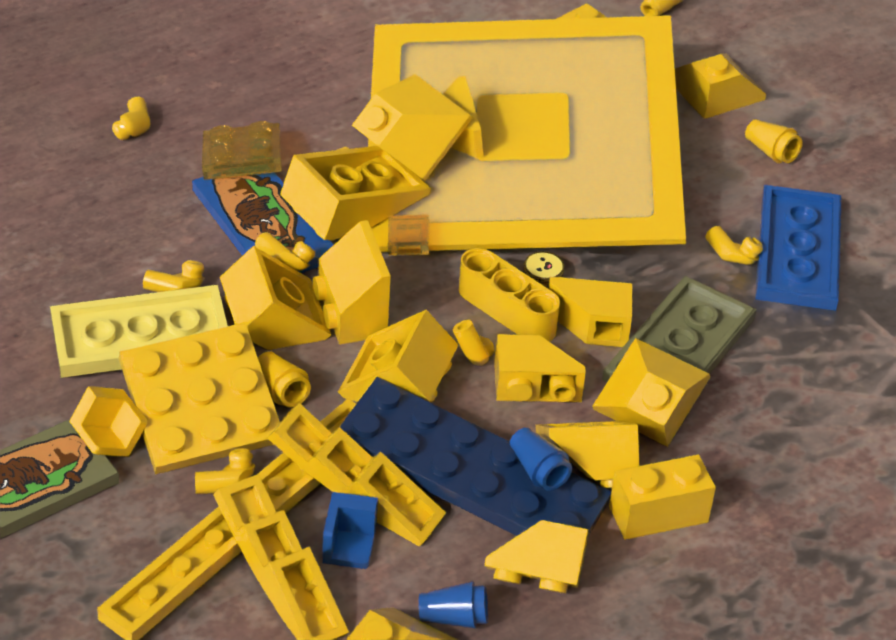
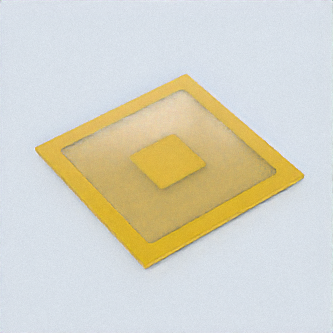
(570, 128)

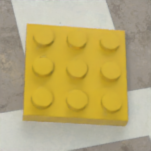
(200, 397)

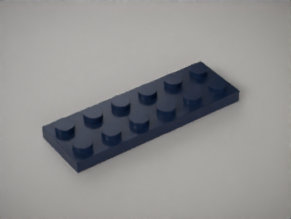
(466, 463)

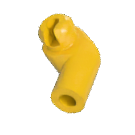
(133, 122)
(729, 251)
(296, 259)
(189, 278)
(475, 347)
(238, 469)

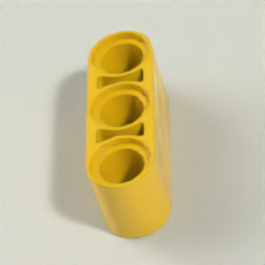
(508, 294)

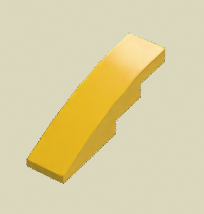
(349, 469)
(279, 563)

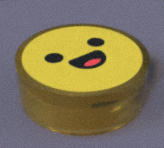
(542, 266)

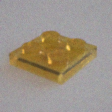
(241, 150)

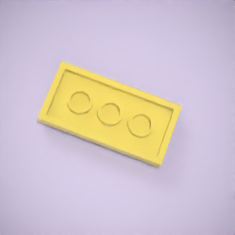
(96, 331)

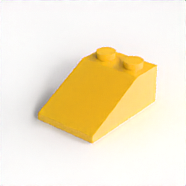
(348, 187)

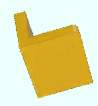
(108, 421)

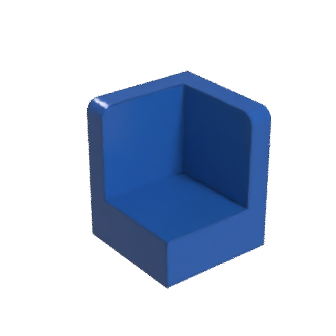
(350, 530)

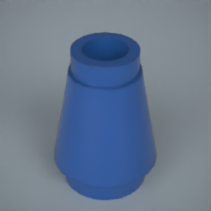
(542, 460)
(455, 605)

